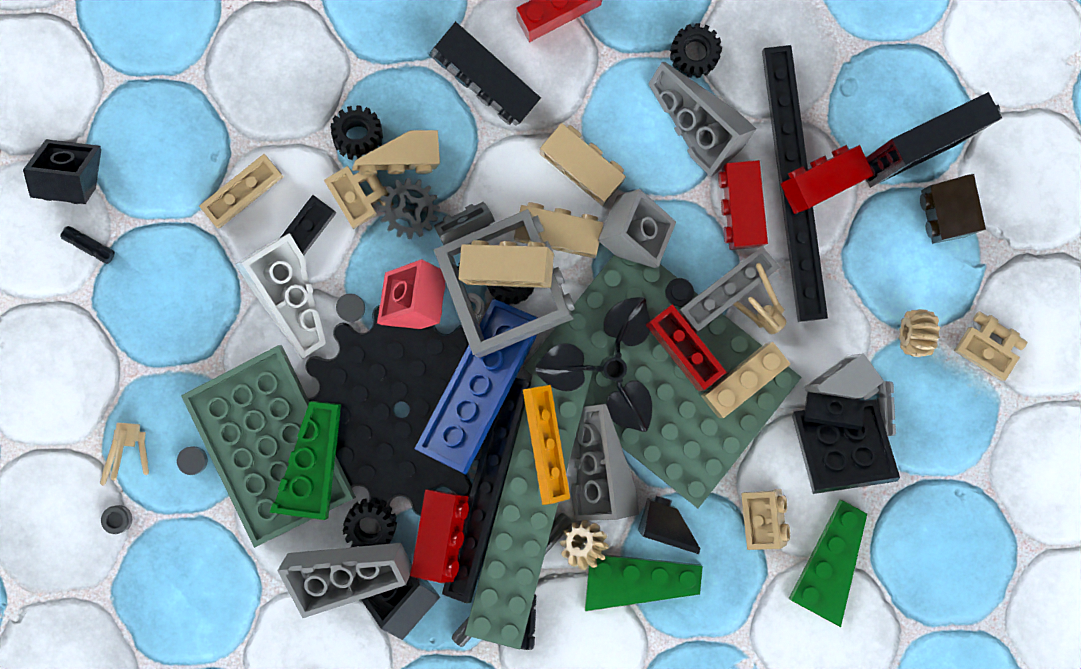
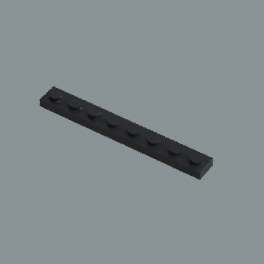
(487, 492)

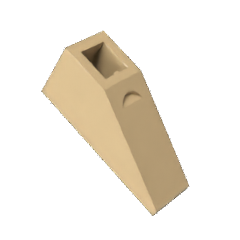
(410, 151)

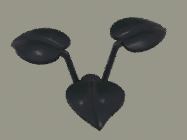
(564, 367)

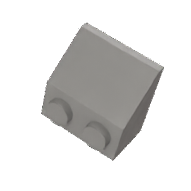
(637, 229)
(849, 378)

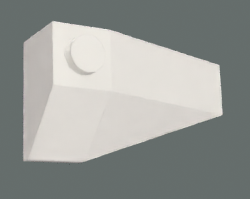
(282, 286)

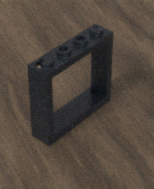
(932, 138)

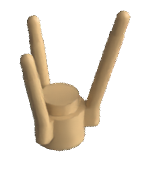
(768, 317)
(124, 435)

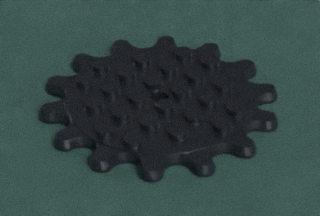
(368, 381)

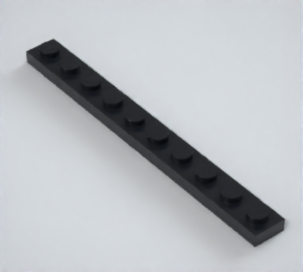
(790, 156)

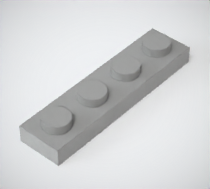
(727, 290)

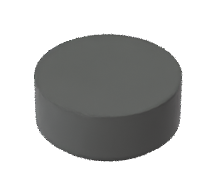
(350, 307)
(192, 460)
(116, 519)

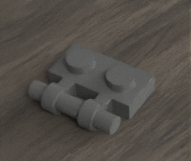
(464, 223)

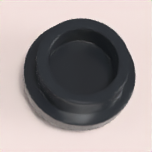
(679, 292)

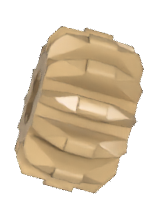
(919, 333)
(575, 541)

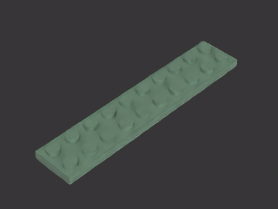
(521, 531)

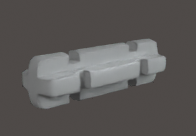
(887, 406)

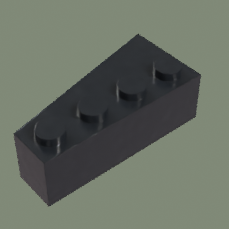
(484, 75)

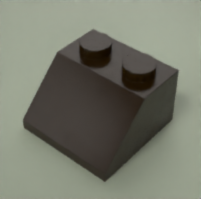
(952, 209)

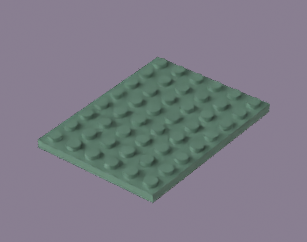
(685, 438)

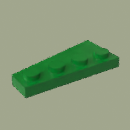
(310, 470)
(830, 569)
(637, 580)

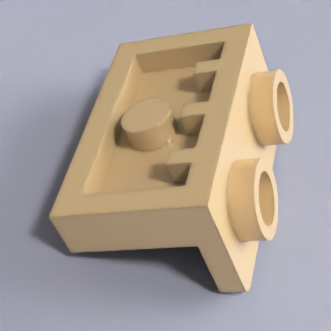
(765, 519)

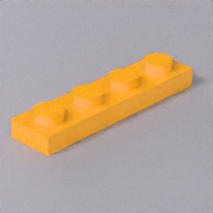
(546, 444)

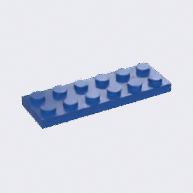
(476, 392)

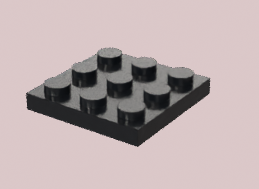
(846, 457)

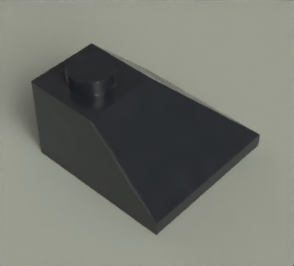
(666, 525)

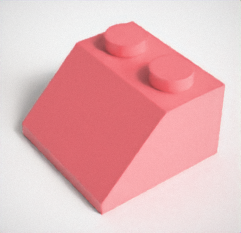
(412, 296)

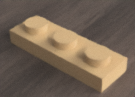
(241, 191)

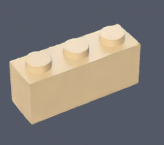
(582, 163)
(564, 231)
(506, 264)
(745, 379)

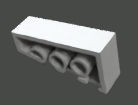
(342, 575)

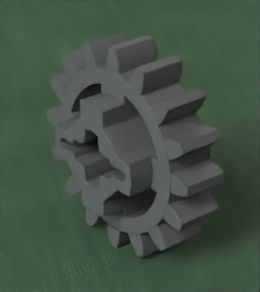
(402, 197)

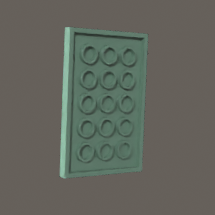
(250, 429)

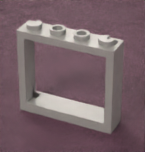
(478, 345)

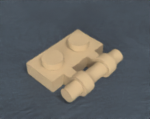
(351, 197)
(987, 353)

